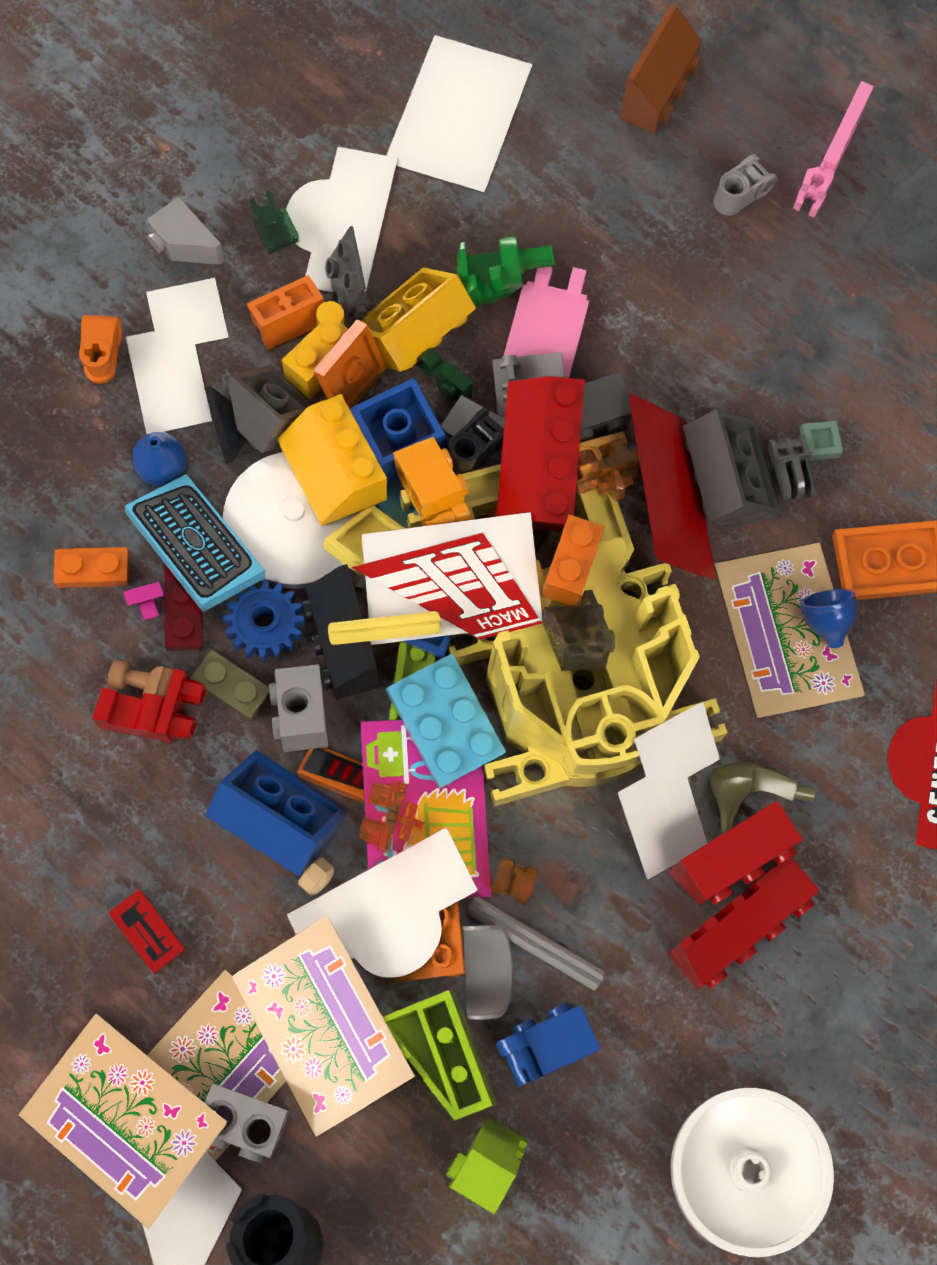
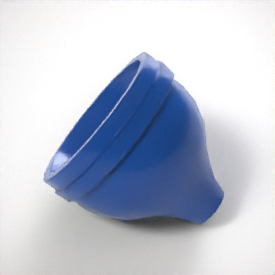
(159, 458)
(830, 614)

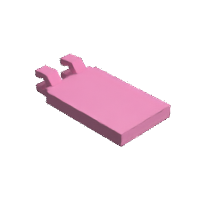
(824, 174)
(549, 318)

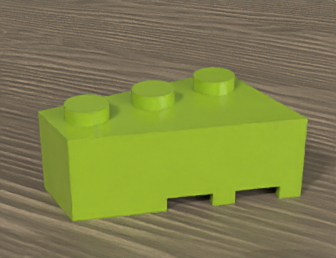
(443, 1052)
(488, 1165)

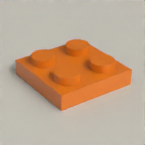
(351, 365)

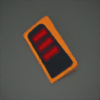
(333, 773)

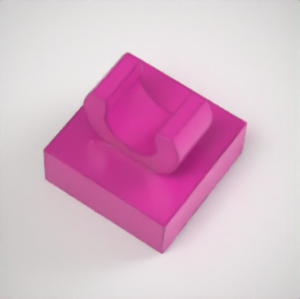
(145, 597)

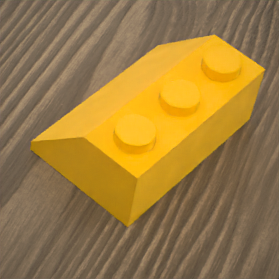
(418, 316)
(333, 461)

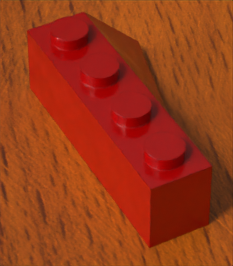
(744, 922)

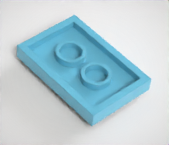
(445, 720)

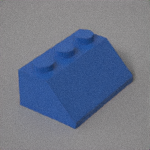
(276, 812)

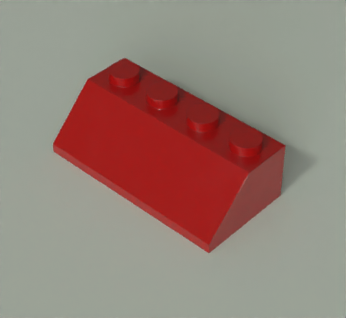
(541, 450)

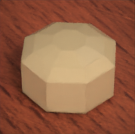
(316, 876)

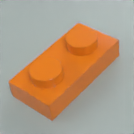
(91, 567)

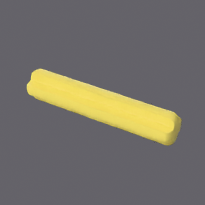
(384, 628)

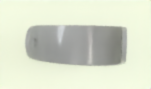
(487, 971)

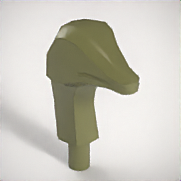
(738, 780)

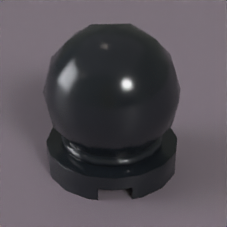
(274, 1233)

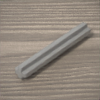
(537, 943)

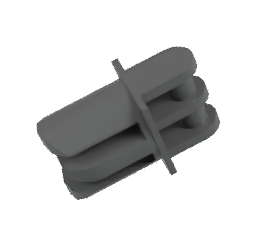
(792, 470)

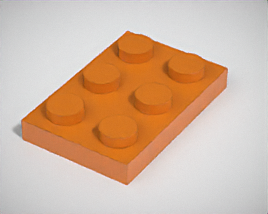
(888, 559)

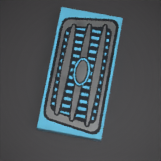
(195, 542)

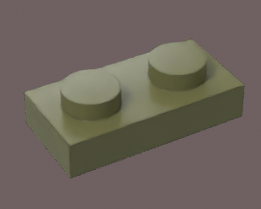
(232, 685)

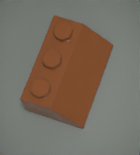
(661, 72)

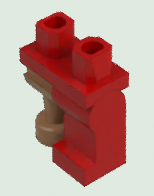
(158, 710)

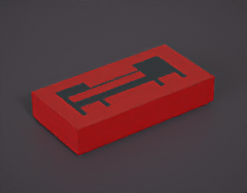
(147, 931)

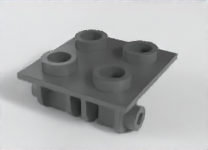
(347, 276)

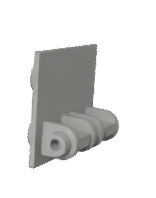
(523, 367)

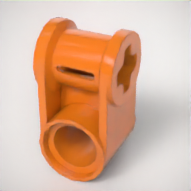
(100, 346)

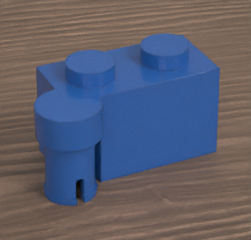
(548, 1045)

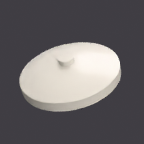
(279, 525)
(752, 1172)

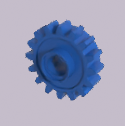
(257, 604)

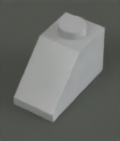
(183, 235)

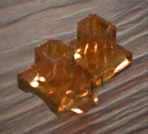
(609, 474)
(381, 833)

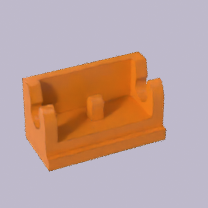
(286, 312)

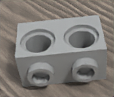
(245, 1112)

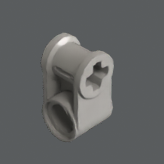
(746, 183)

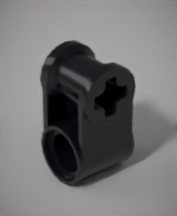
(479, 438)

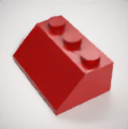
(737, 855)

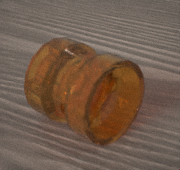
(523, 882)

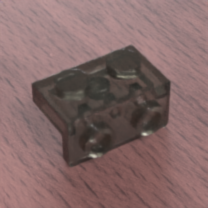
(579, 634)

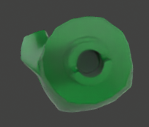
(498, 274)

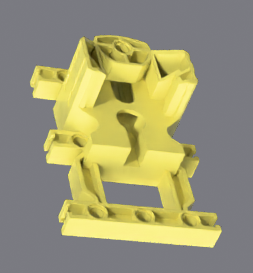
(569, 731)

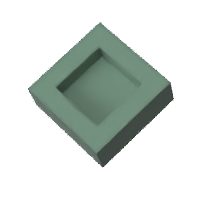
(822, 440)

